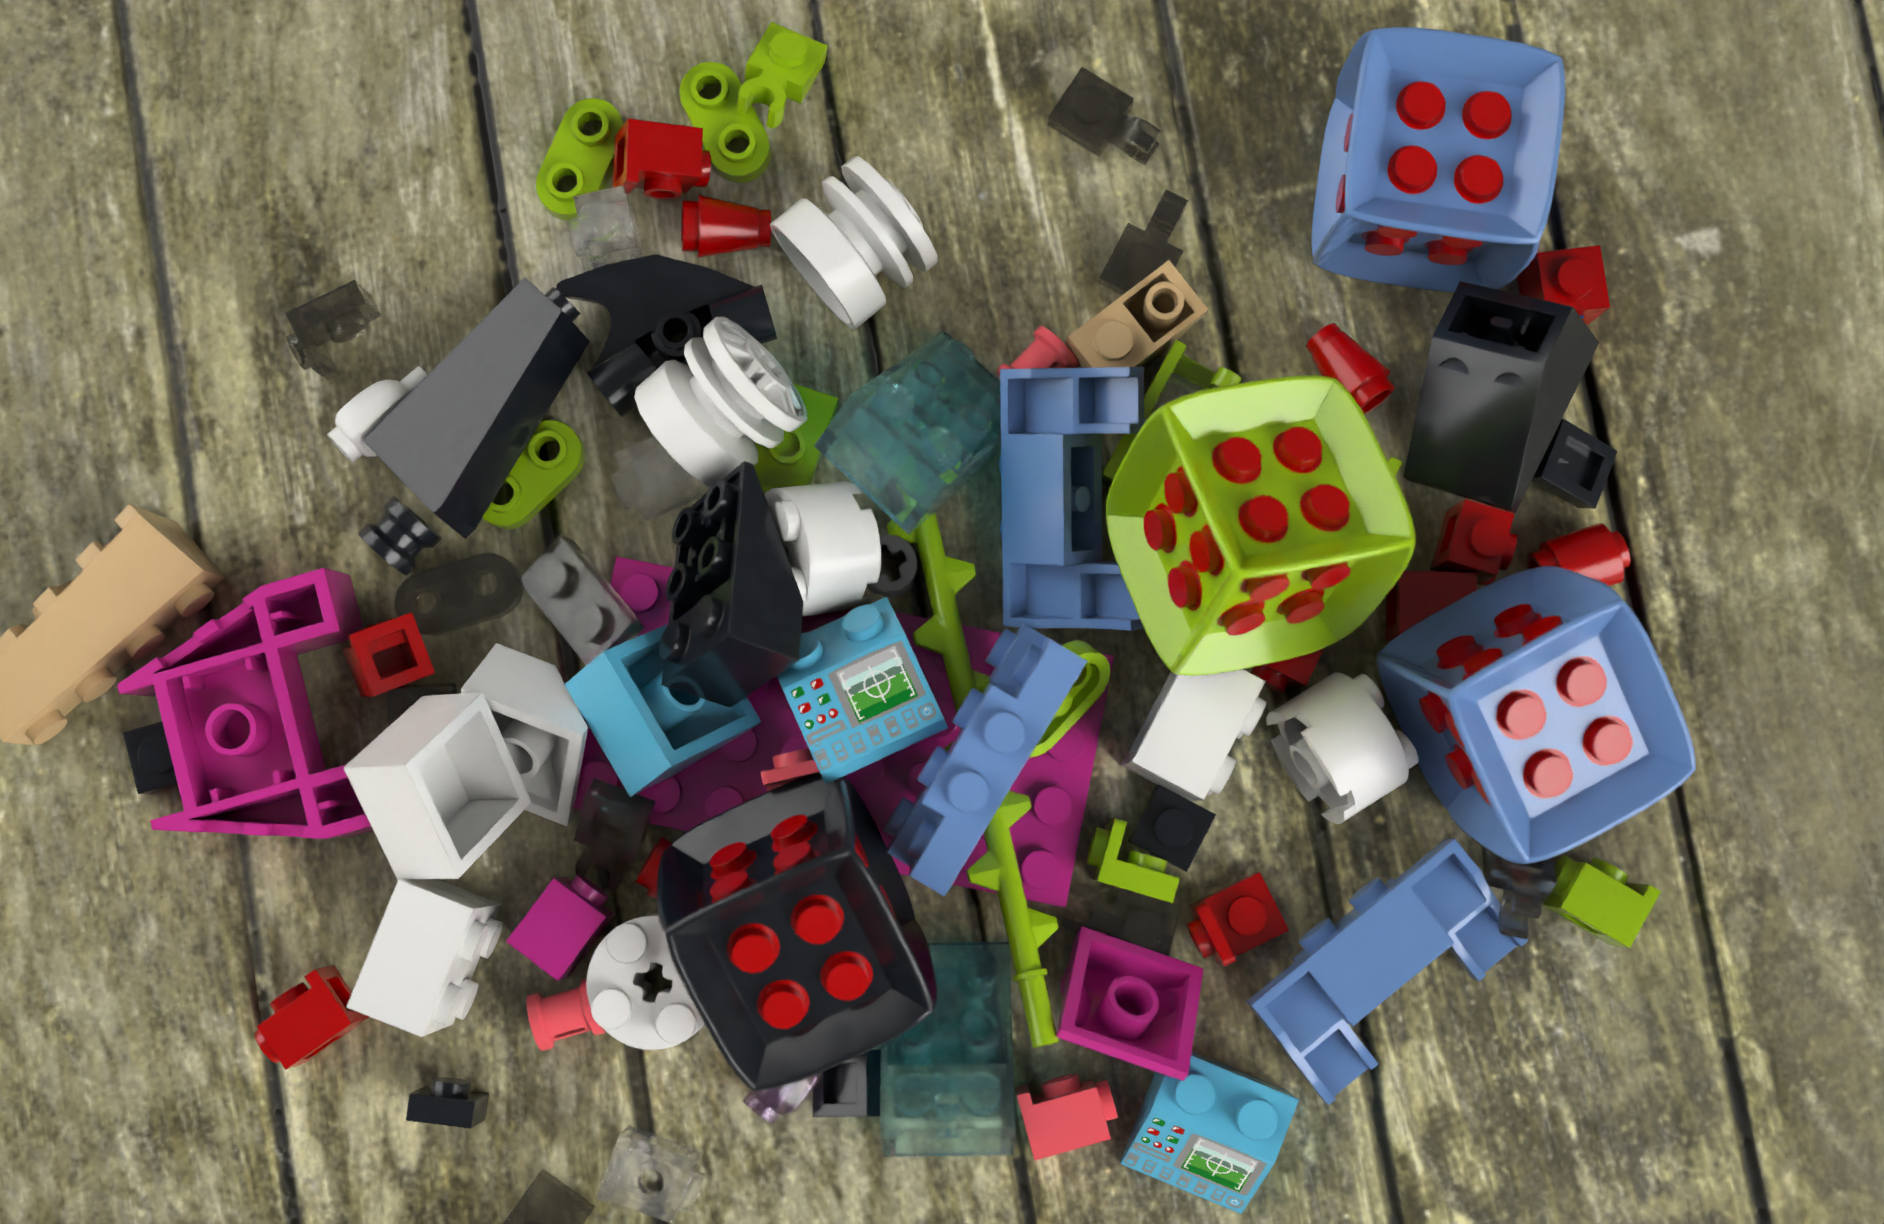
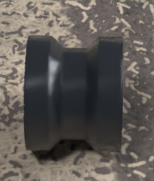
(399, 536)

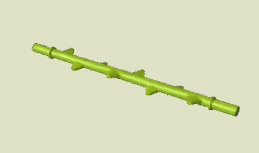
(998, 866)

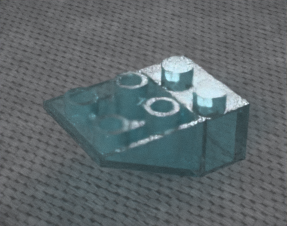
(918, 430)
(952, 1073)

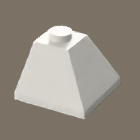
(537, 725)

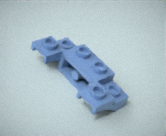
(1055, 494)
(985, 757)
(1372, 954)

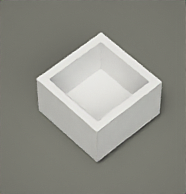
(1193, 729)
(438, 786)
(426, 956)

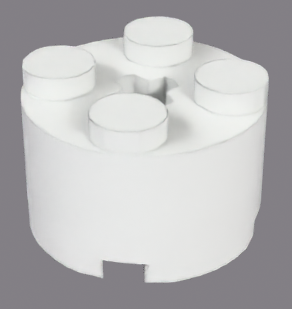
(827, 543)
(1341, 745)
(622, 998)

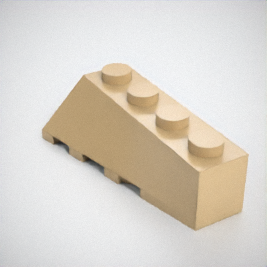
(99, 622)

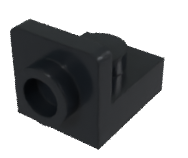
(1575, 466)

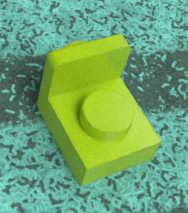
(1139, 874)

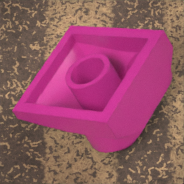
(1130, 1003)

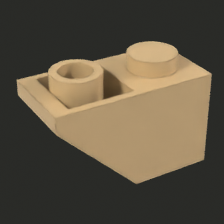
(1139, 323)

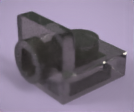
(334, 317)

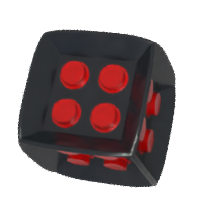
(794, 932)

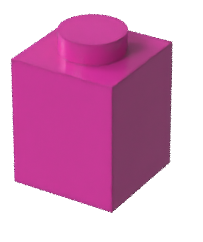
(562, 925)

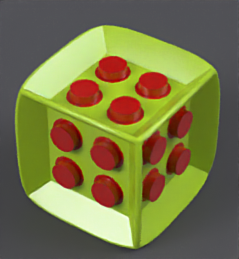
(1256, 523)

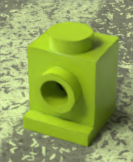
(1600, 901)

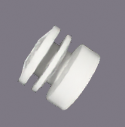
(862, 236)
(720, 402)

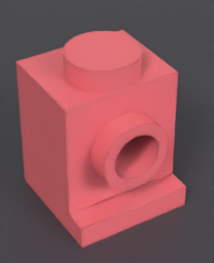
(1066, 1114)

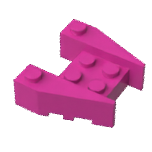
(244, 718)

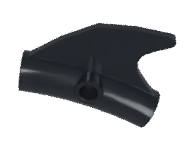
(650, 304)

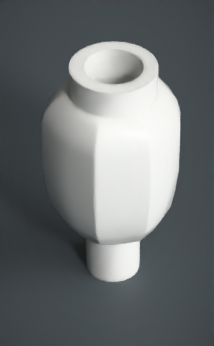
(367, 411)

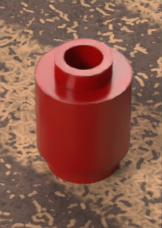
(1586, 551)

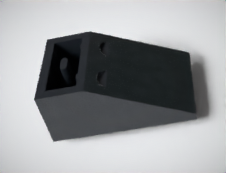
(1495, 393)
(730, 595)

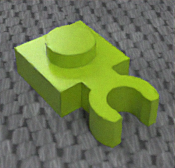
(780, 69)

